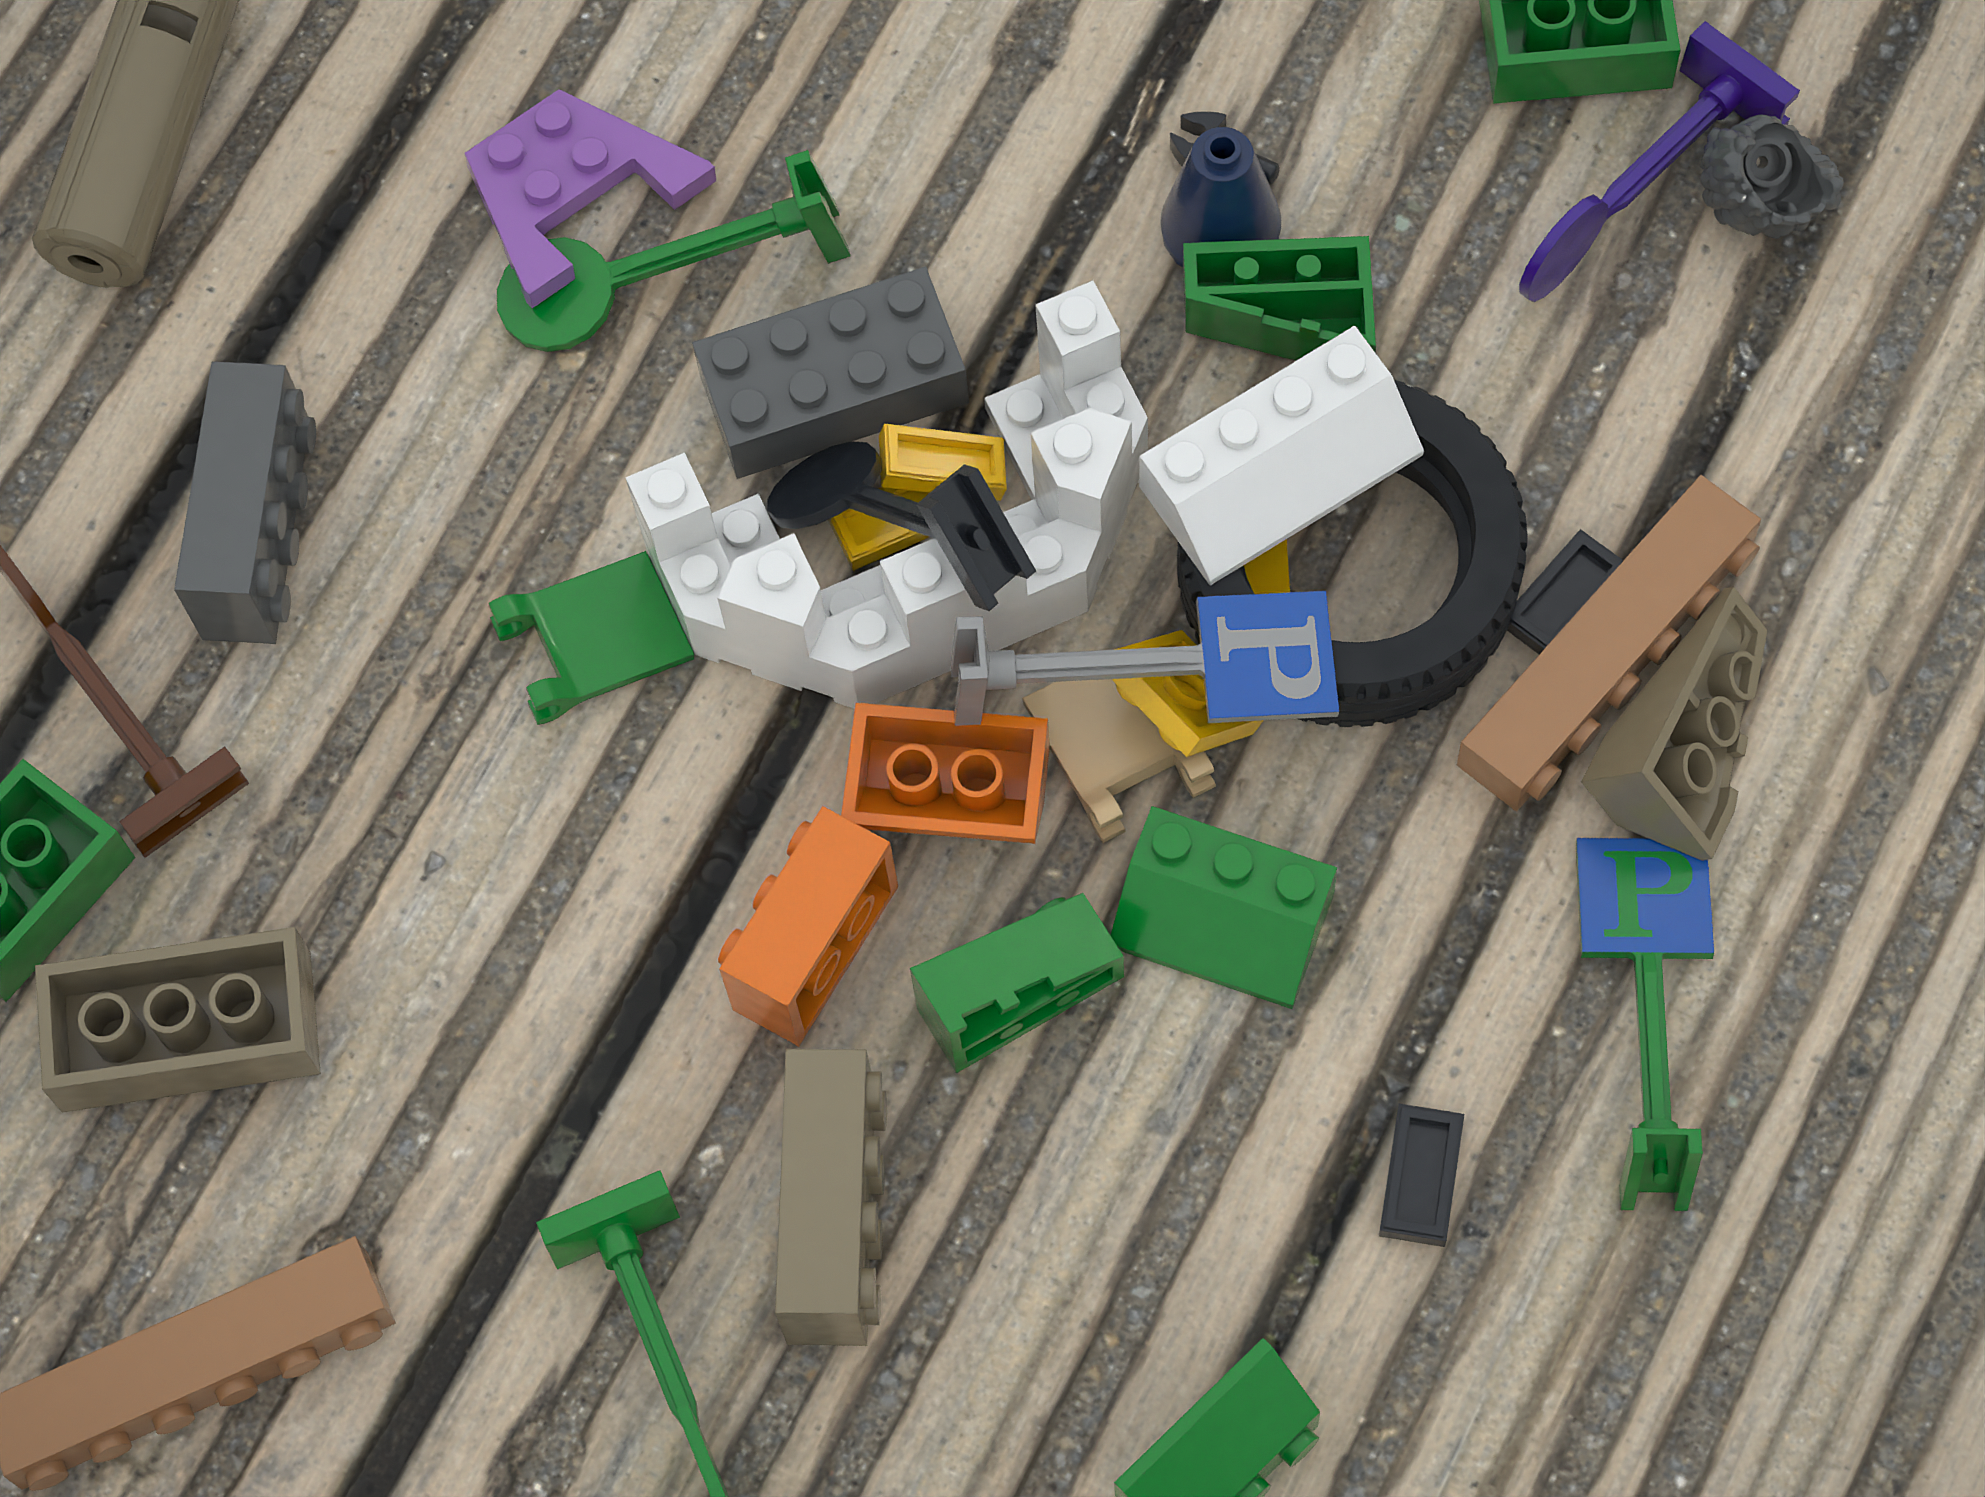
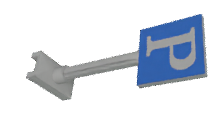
(1255, 654)

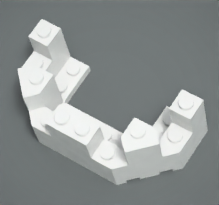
(893, 627)

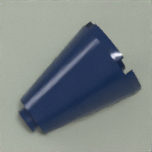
(1219, 195)

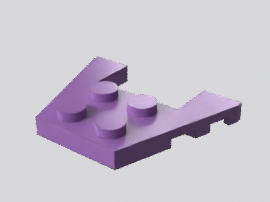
(557, 164)

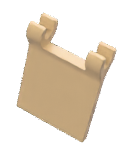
(1108, 747)

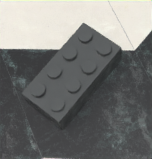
(831, 372)
(245, 503)

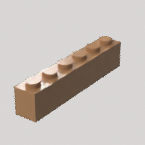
(1609, 644)
(190, 1364)

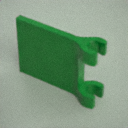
(596, 632)

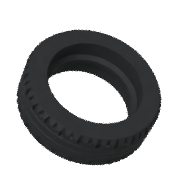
(1427, 664)

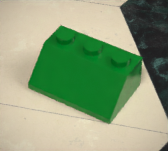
(1223, 907)
(1230, 1435)

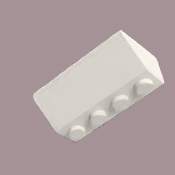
(1280, 455)

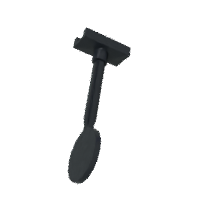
(956, 513)

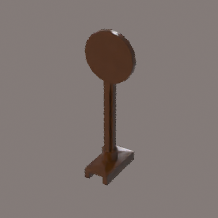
(179, 795)

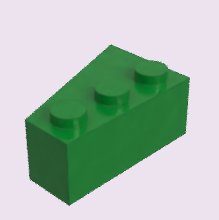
(1279, 292)
(1015, 979)

